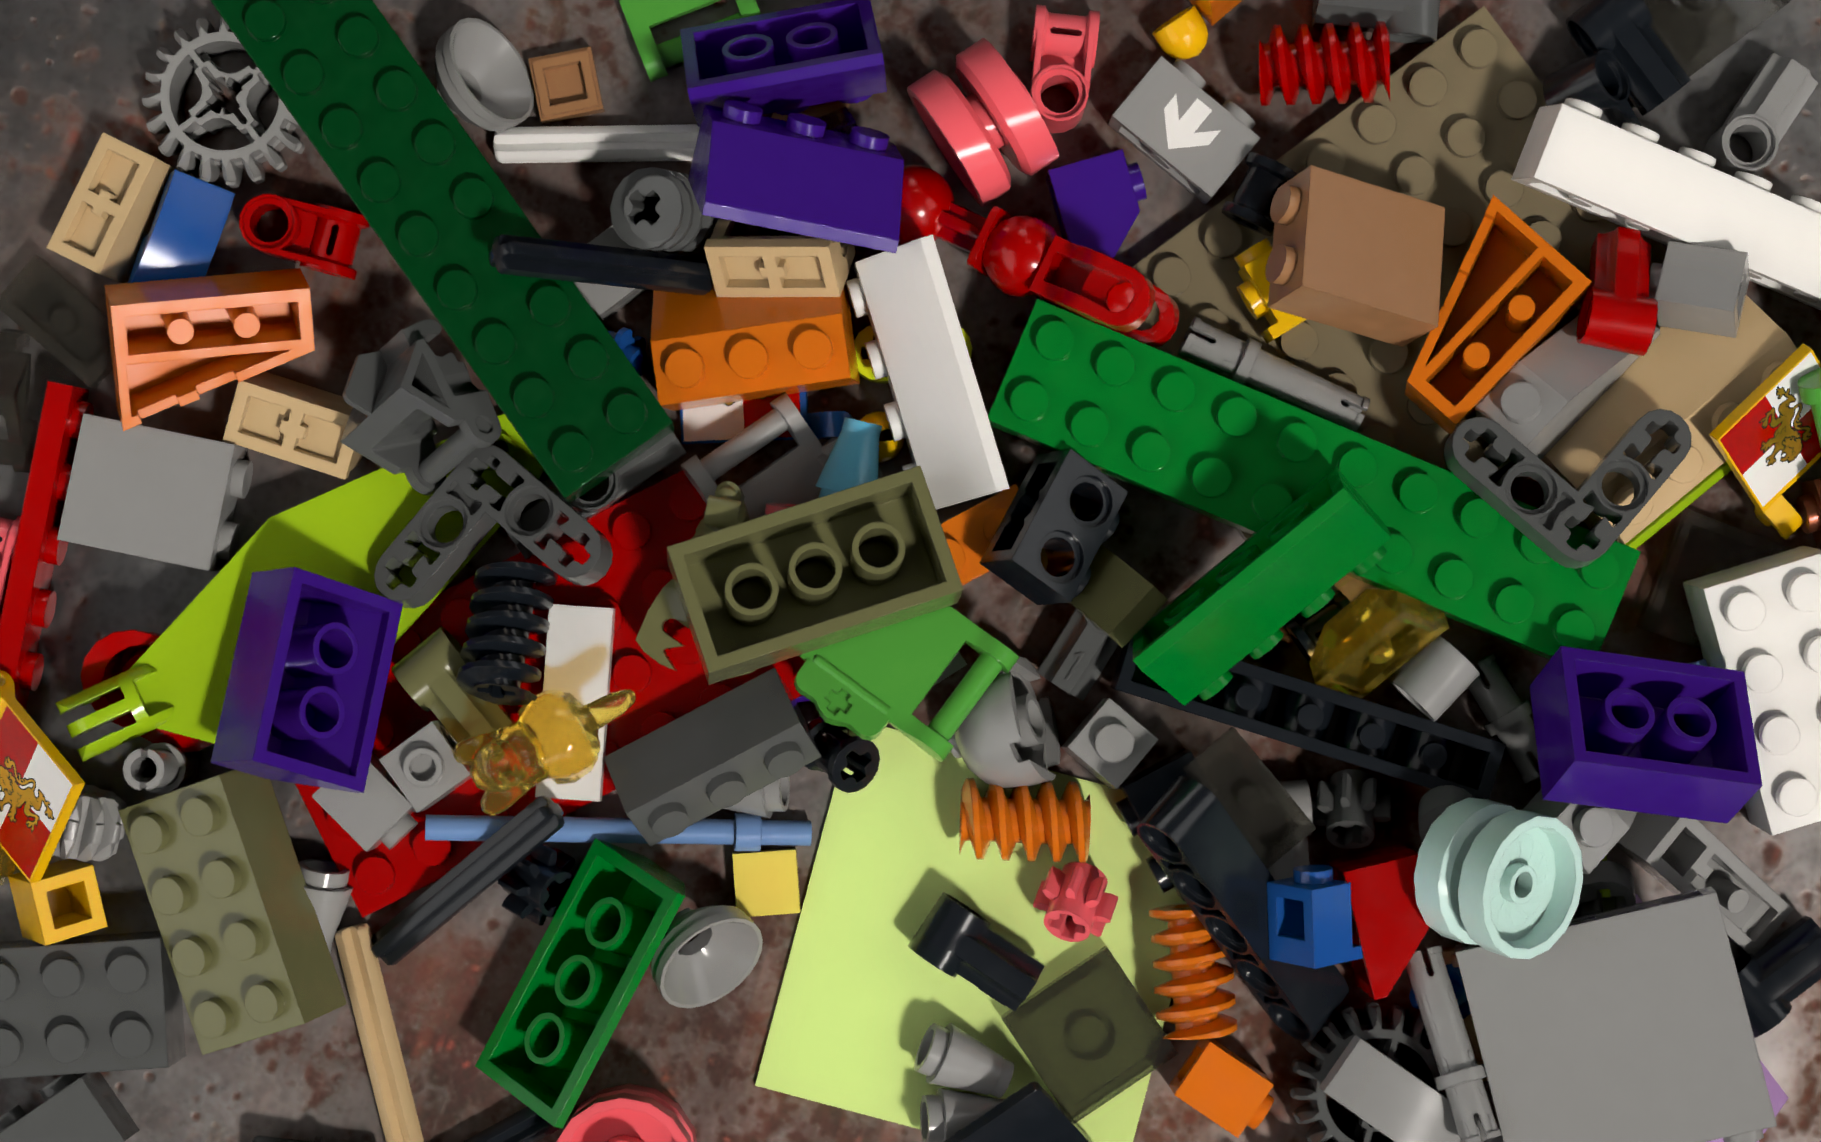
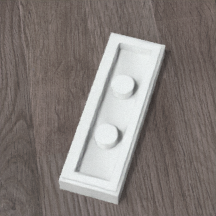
(579, 664)

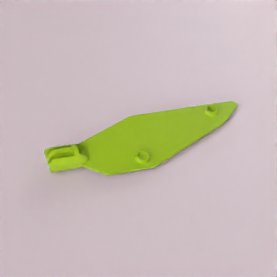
(336, 535)

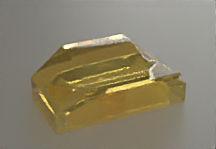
(1373, 640)

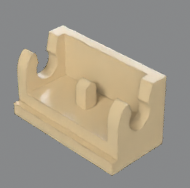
(111, 209)
(776, 264)
(292, 424)

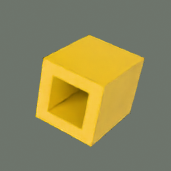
(60, 904)

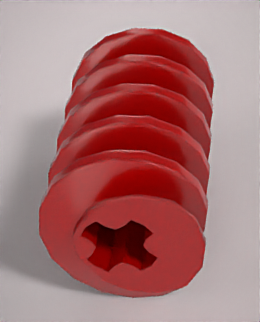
(1324, 63)

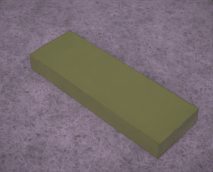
(1116, 597)

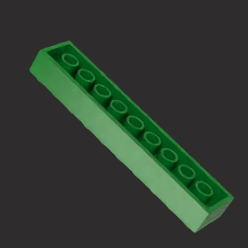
(1253, 455)

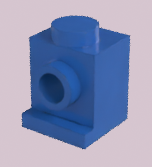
(1311, 919)

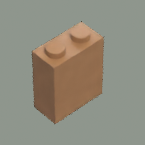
(1356, 256)

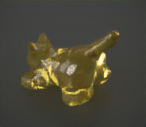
(549, 740)

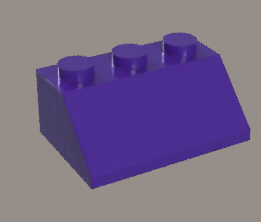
(786, 58)
(798, 176)
(307, 680)

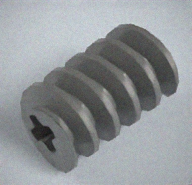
(660, 213)

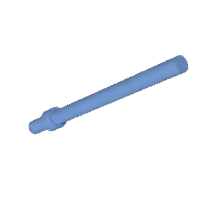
(744, 832)

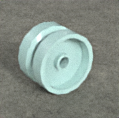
(1498, 877)

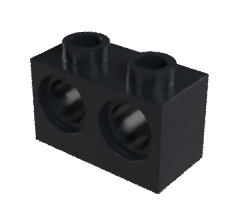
(1043, 519)

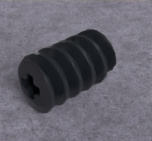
(502, 629)

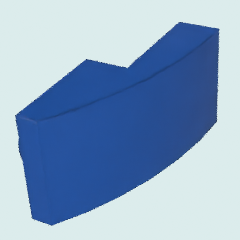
(183, 230)

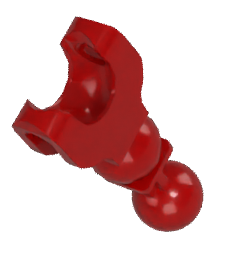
(1030, 259)

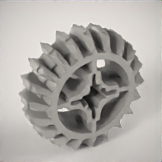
(206, 116)

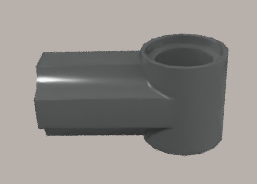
(1405, 19)
(1077, 656)

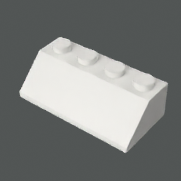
(927, 371)

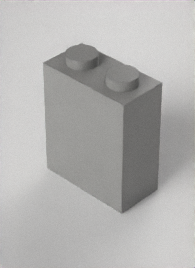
(155, 494)

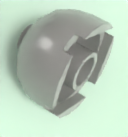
(1009, 733)

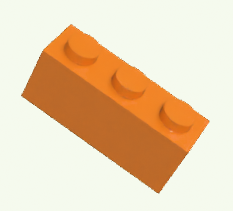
(748, 347)

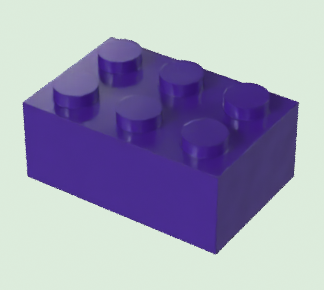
(1644, 735)

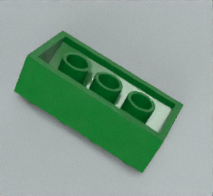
(1261, 588)
(581, 979)

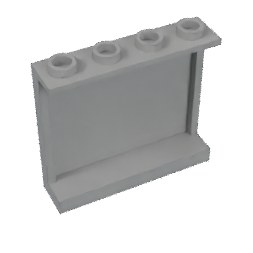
(1621, 1030)

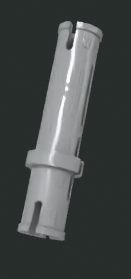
(1271, 375)
(1451, 1047)

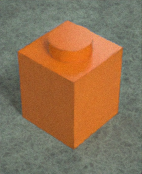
(1223, 1087)

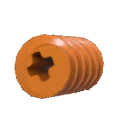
(1025, 820)
(1193, 977)

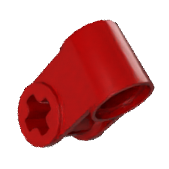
(309, 234)

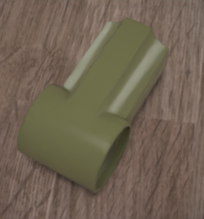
(430, 679)

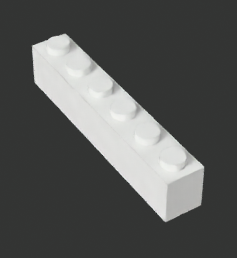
(1673, 195)

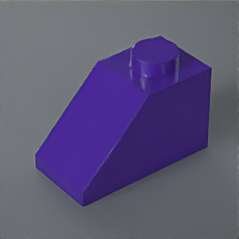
(1097, 200)

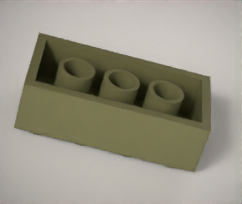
(814, 574)
(232, 909)

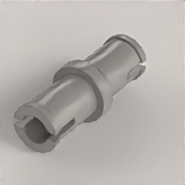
(1506, 716)
(160, 768)

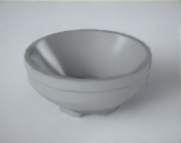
(482, 76)
(712, 962)

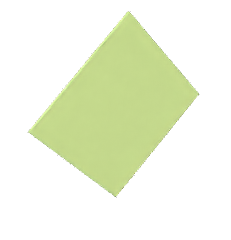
(864, 999)

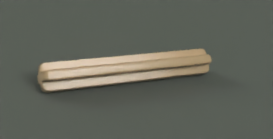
(378, 1035)

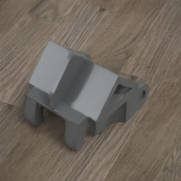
(394, 405)

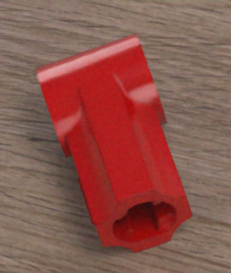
(1617, 303)

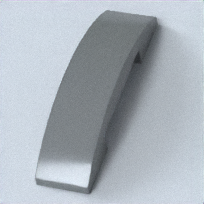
(1390, 1096)

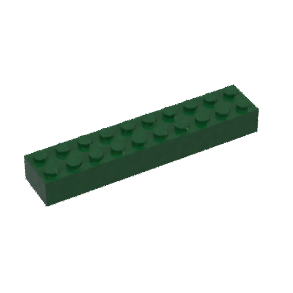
(438, 217)

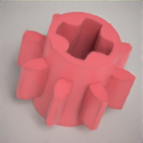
(1075, 901)

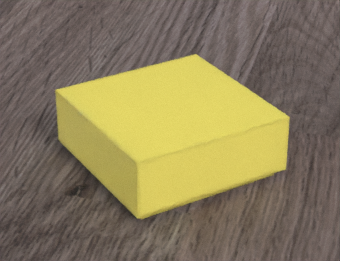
(767, 882)

